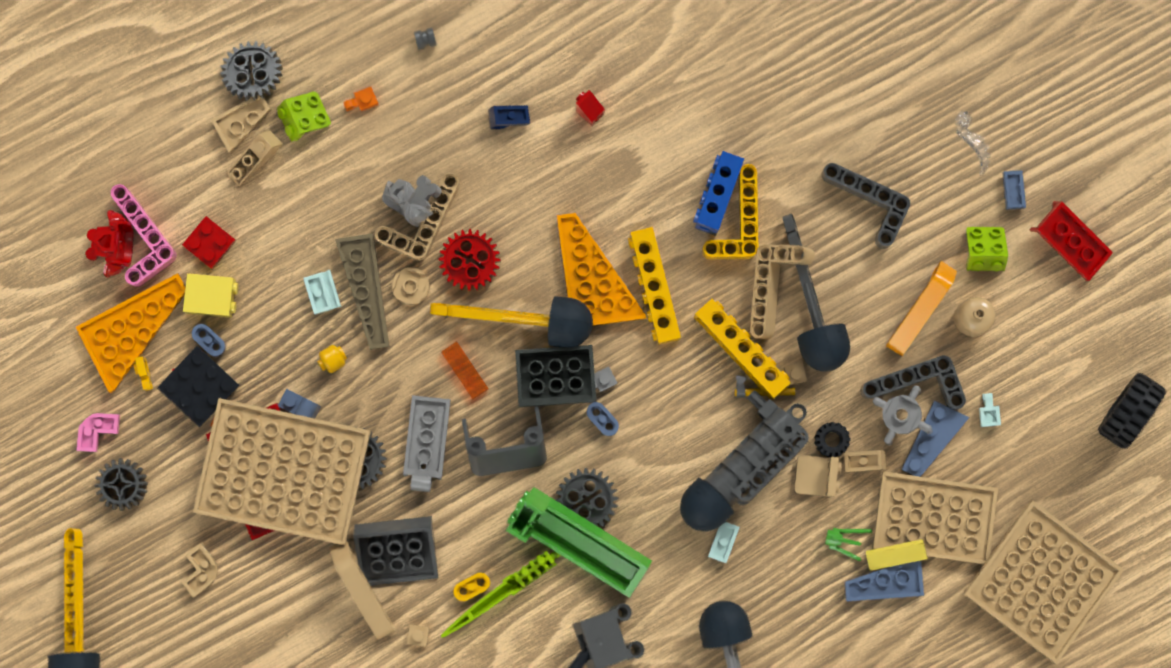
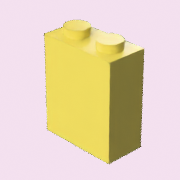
(210, 295)

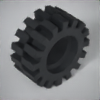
(840, 431)

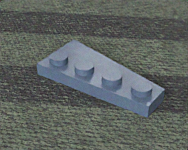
(926, 446)
(890, 582)

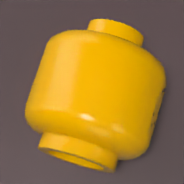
(332, 359)

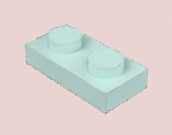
(723, 542)

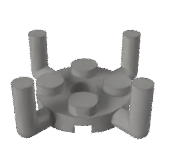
(905, 426)

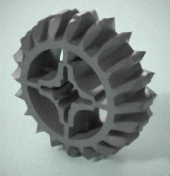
(104, 484)

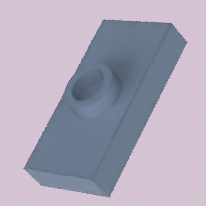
(1014, 190)

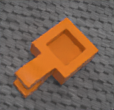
(363, 99)

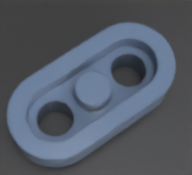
(209, 340)
(602, 419)

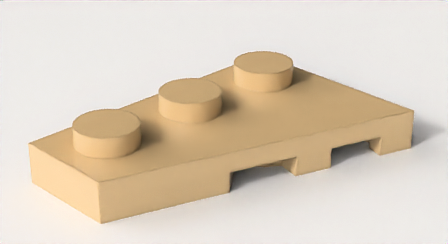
(240, 121)

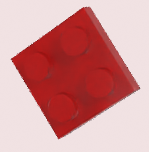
(209, 242)

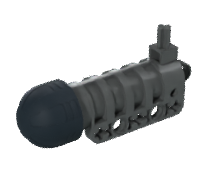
(710, 500)

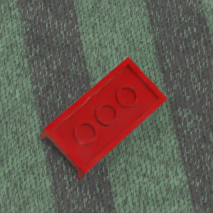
(1073, 240)

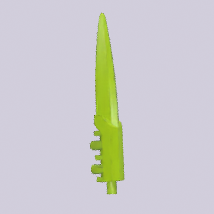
(511, 585)

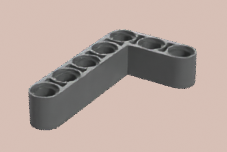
(872, 196)
(916, 377)

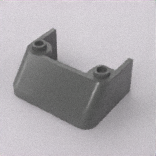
(506, 459)

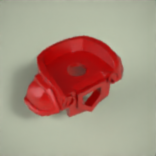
(112, 243)

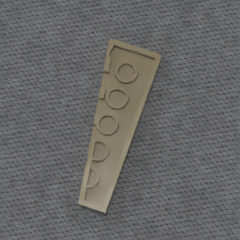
(362, 272)

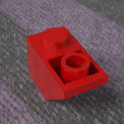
(589, 107)

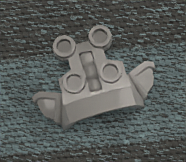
(411, 202)

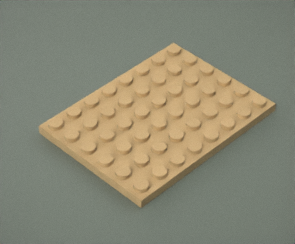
(282, 471)

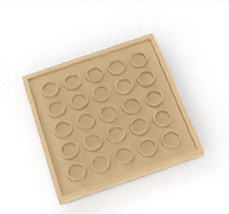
(1043, 581)

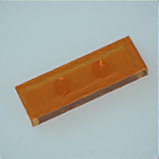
(464, 370)

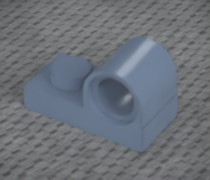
(298, 405)

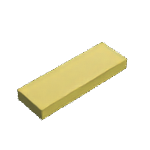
(896, 555)

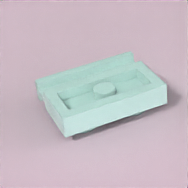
(322, 292)

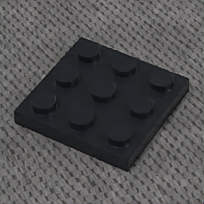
(197, 386)

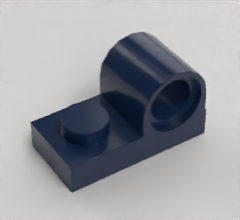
(505, 116)

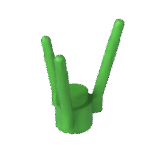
(834, 538)

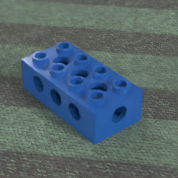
(727, 164)

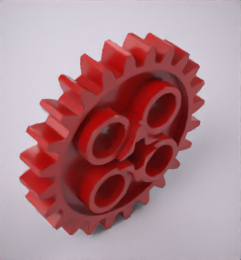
(460, 274)

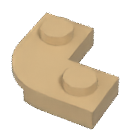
(206, 570)

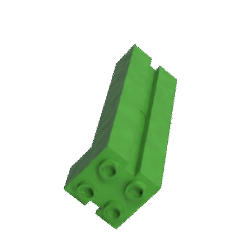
(578, 541)

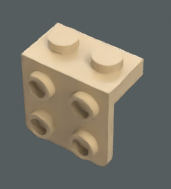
(817, 475)

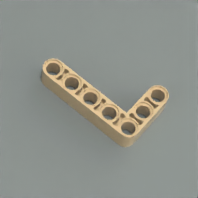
(427, 224)
(771, 283)
(360, 590)

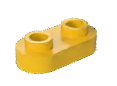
(472, 587)

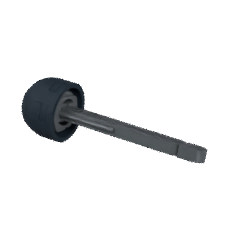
(824, 346)

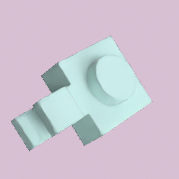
(989, 414)

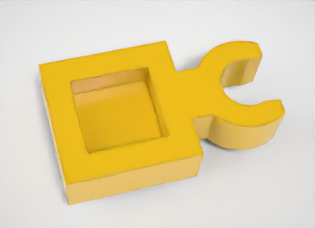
(141, 368)

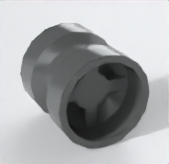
(424, 38)

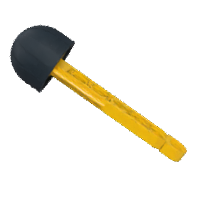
(567, 324)
(73, 601)

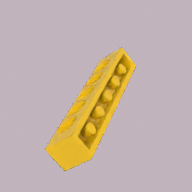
(647, 237)
(743, 360)

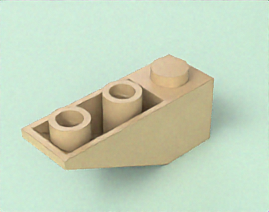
(254, 157)

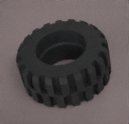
(1132, 410)

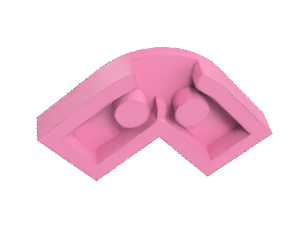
(91, 427)

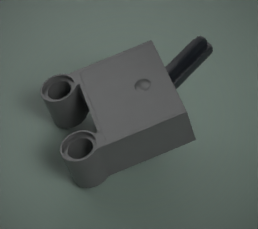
(602, 640)

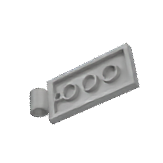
(426, 441)

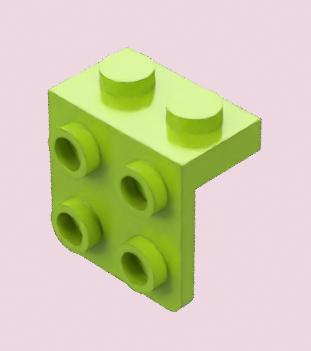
(302, 115)
(986, 249)

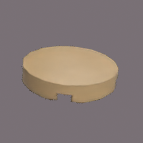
(410, 286)

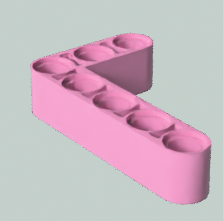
(146, 233)

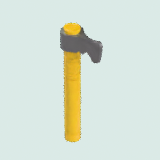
(741, 392)

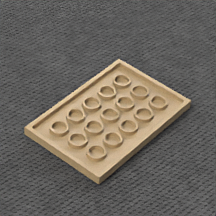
(947, 515)

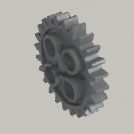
(269, 68)
(373, 462)
(577, 484)

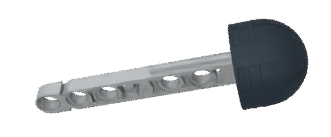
(725, 626)

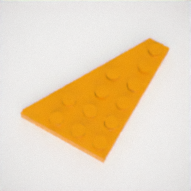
(592, 276)
(128, 328)

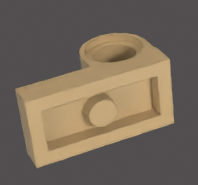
(865, 461)

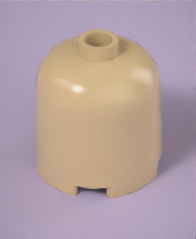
(971, 324)

